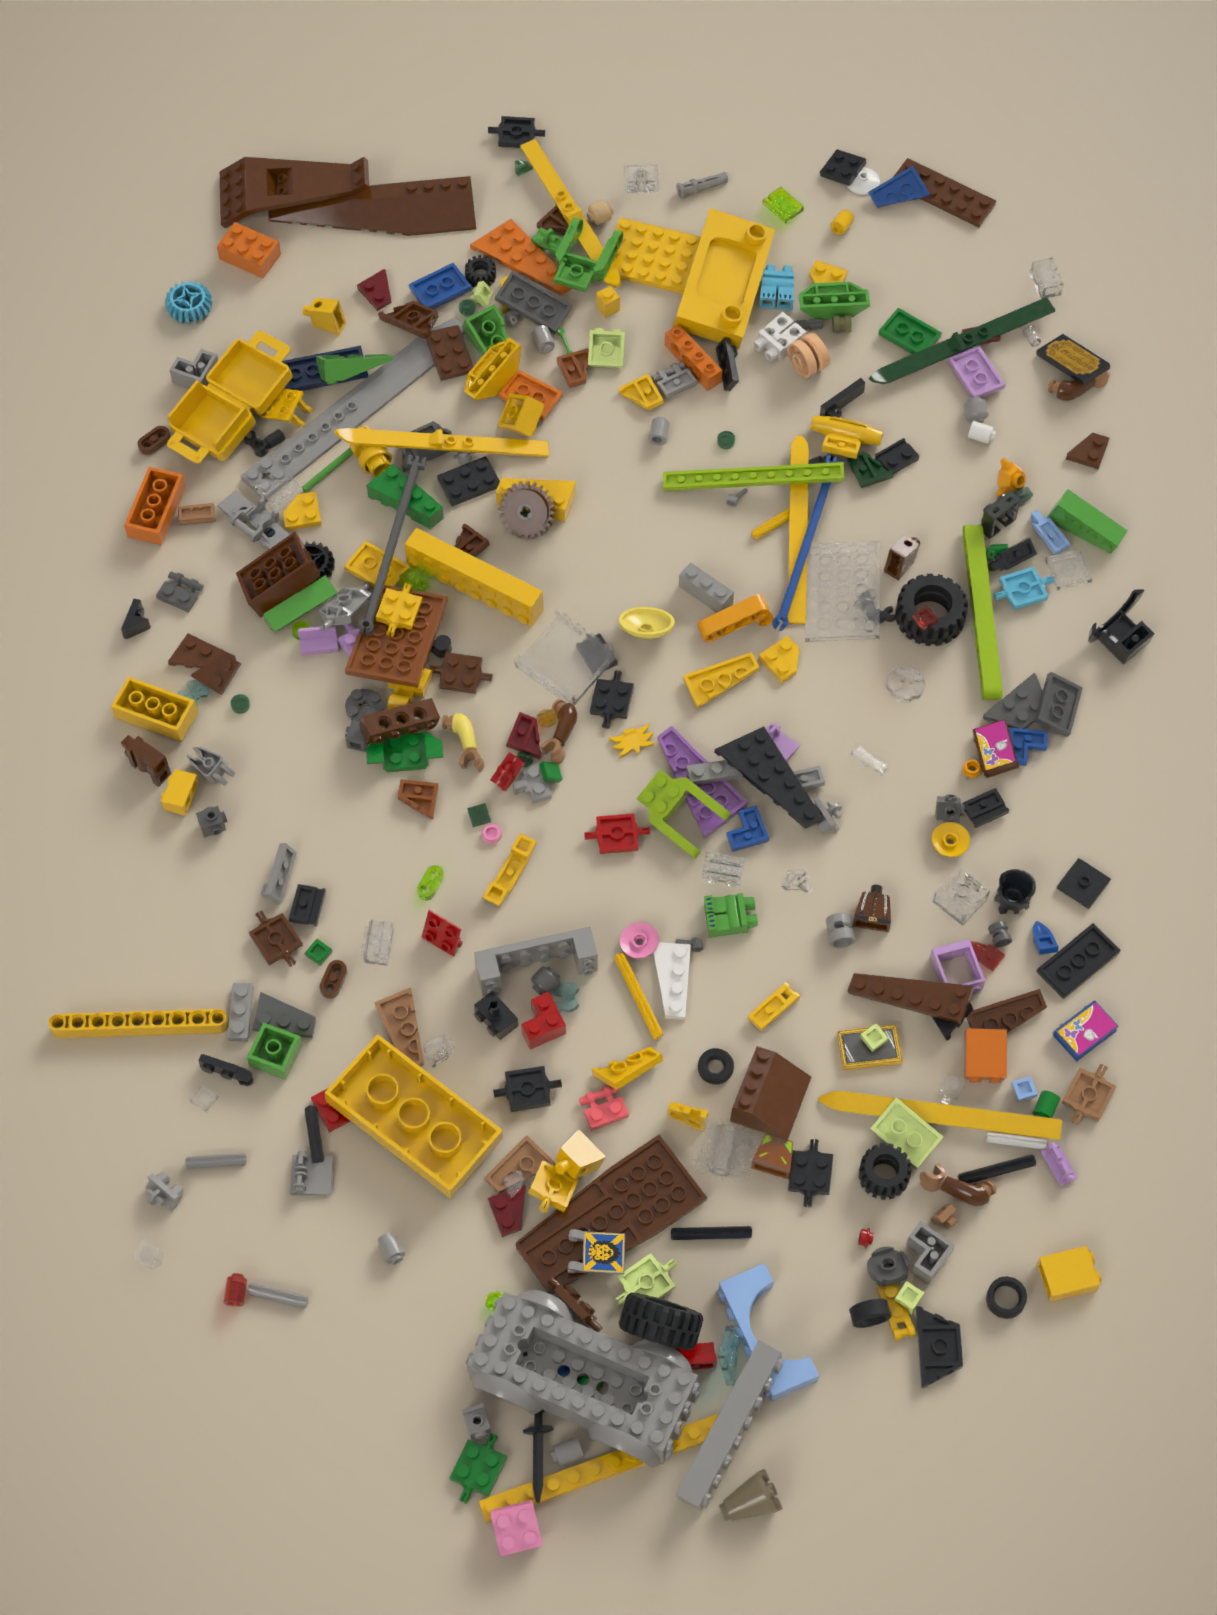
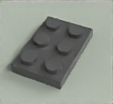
(1058, 704)

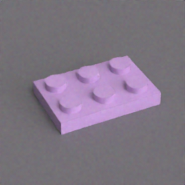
(976, 372)

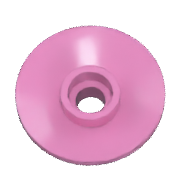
(639, 932)

